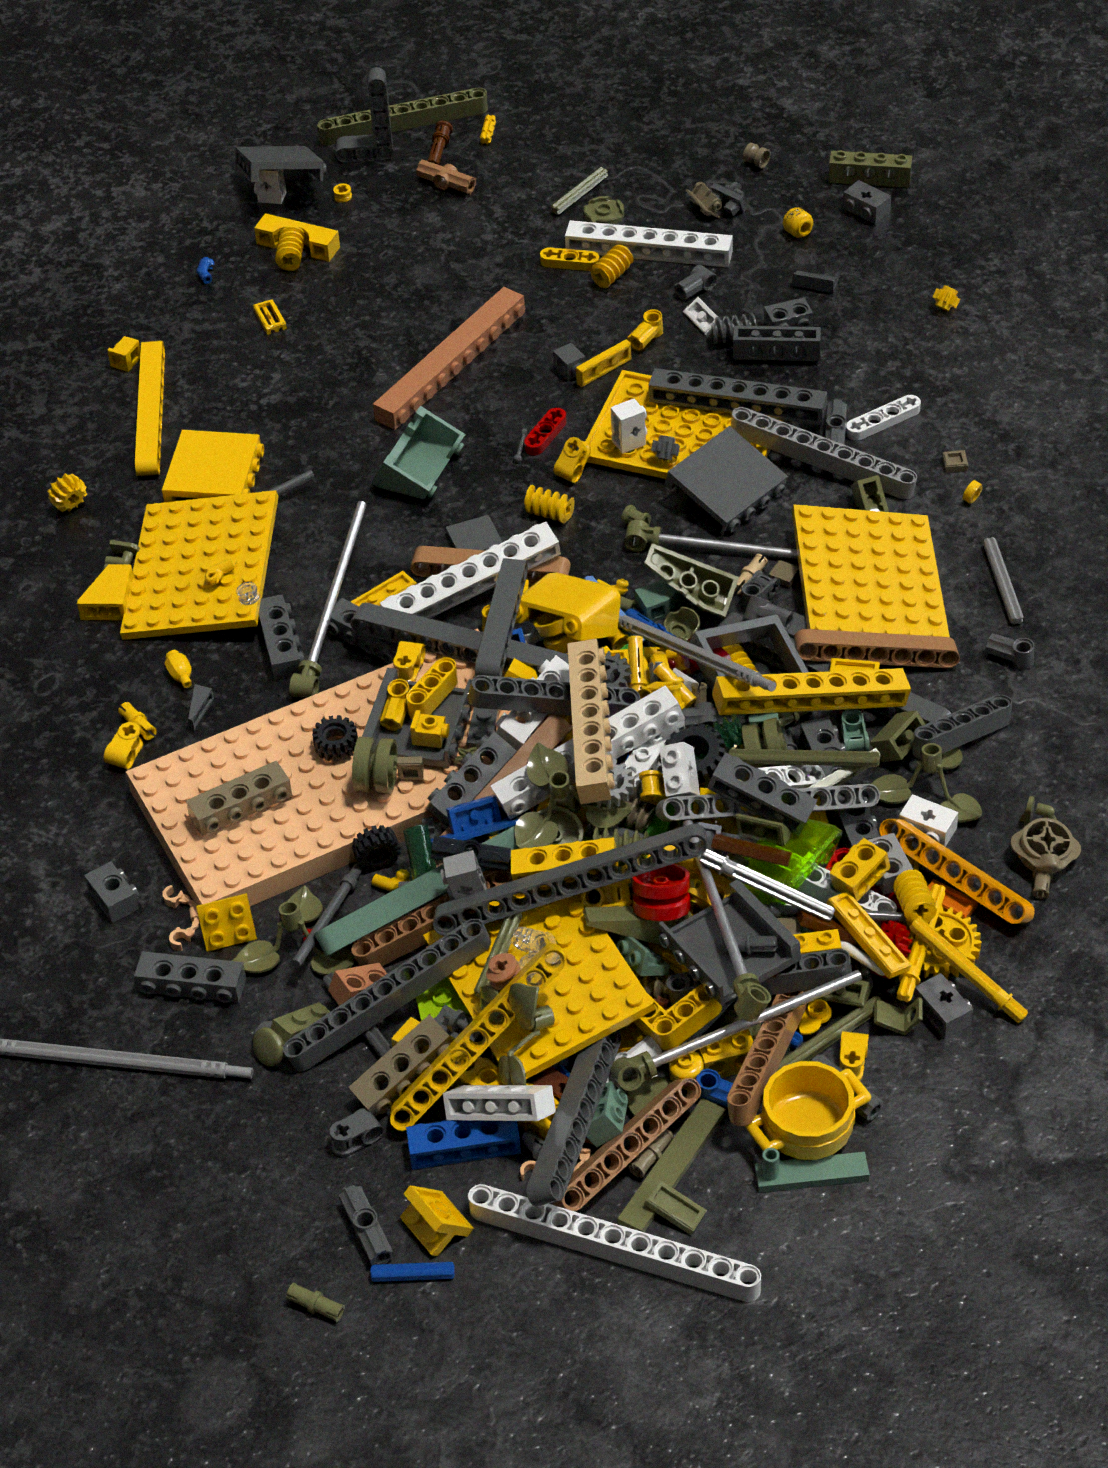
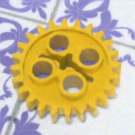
(957, 933)

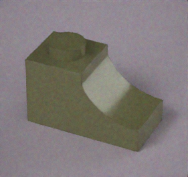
(869, 494)

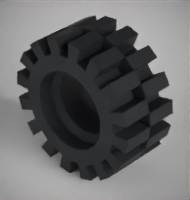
(331, 728)
(386, 848)

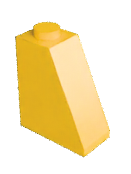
(107, 594)

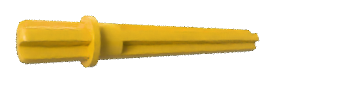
(918, 951)
(969, 970)

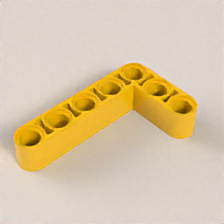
(680, 1021)

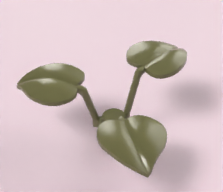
(552, 768)
(895, 789)
(298, 910)
(523, 1003)

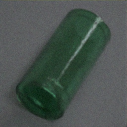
(419, 850)

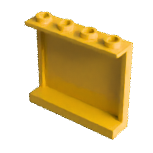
(212, 465)

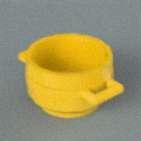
(808, 1110)

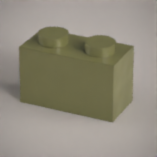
(897, 736)

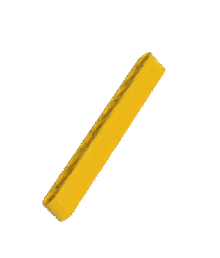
(150, 408)
(472, 1049)

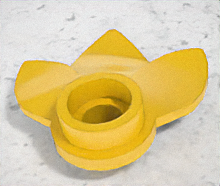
(815, 1014)

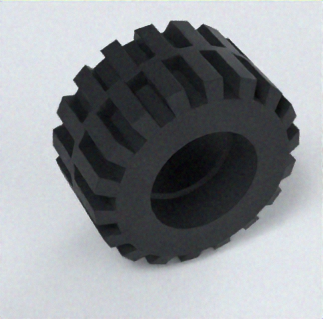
(704, 742)

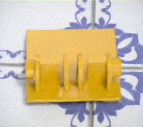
(226, 922)

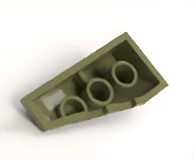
(700, 583)
(625, 922)

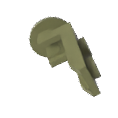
(269, 1042)

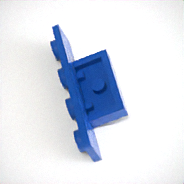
(476, 819)

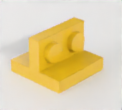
(433, 1218)

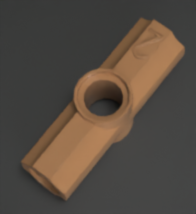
(446, 176)

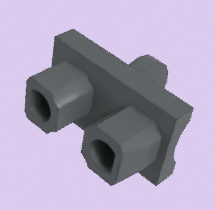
(731, 196)
(454, 1022)

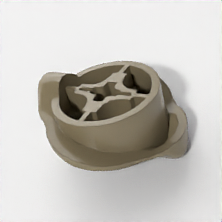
(1048, 842)

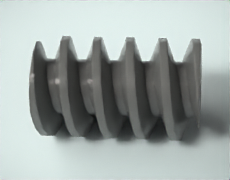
(726, 328)

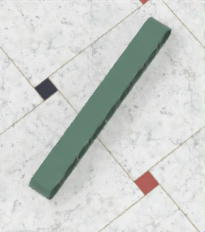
(395, 903)

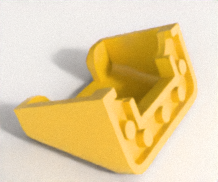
(587, 606)

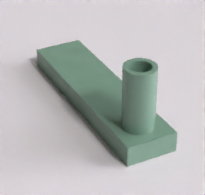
(799, 1173)

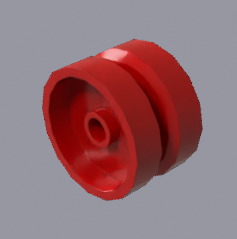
(662, 893)

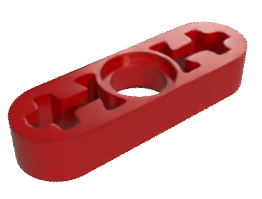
(554, 415)

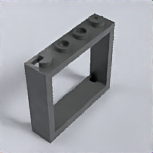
(747, 631)

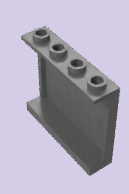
(252, 159)
(728, 479)
(453, 707)
(699, 943)

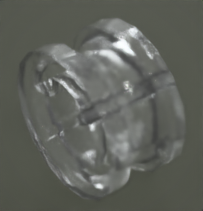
(247, 593)

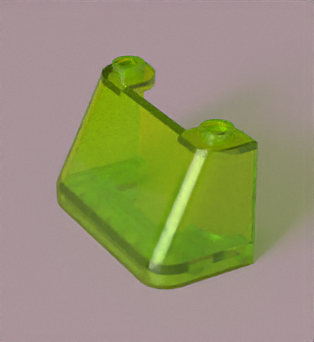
(813, 846)

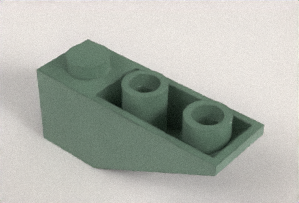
(658, 600)

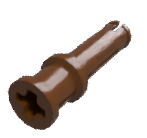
(440, 140)

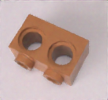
(353, 980)

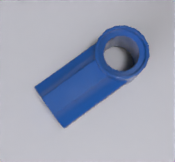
(718, 1087)

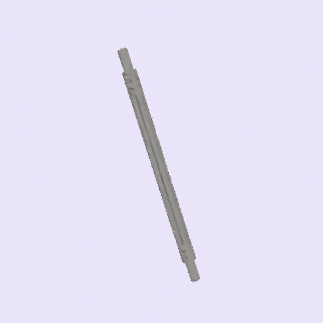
(695, 653)
(122, 1059)

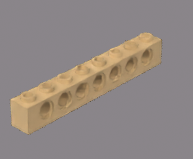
(589, 721)

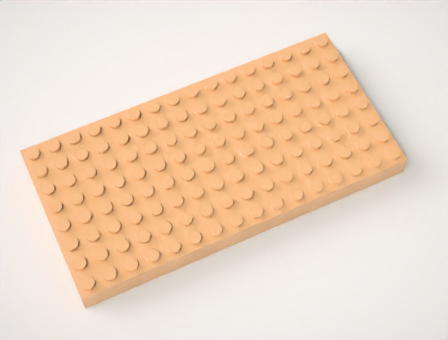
(303, 833)

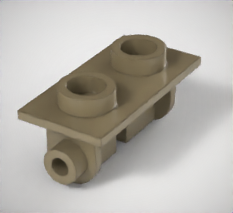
(705, 199)

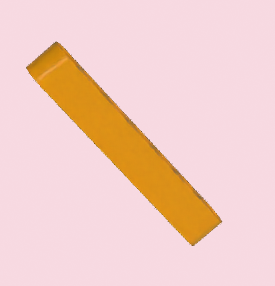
(967, 873)

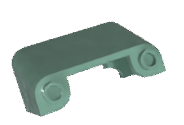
(419, 456)

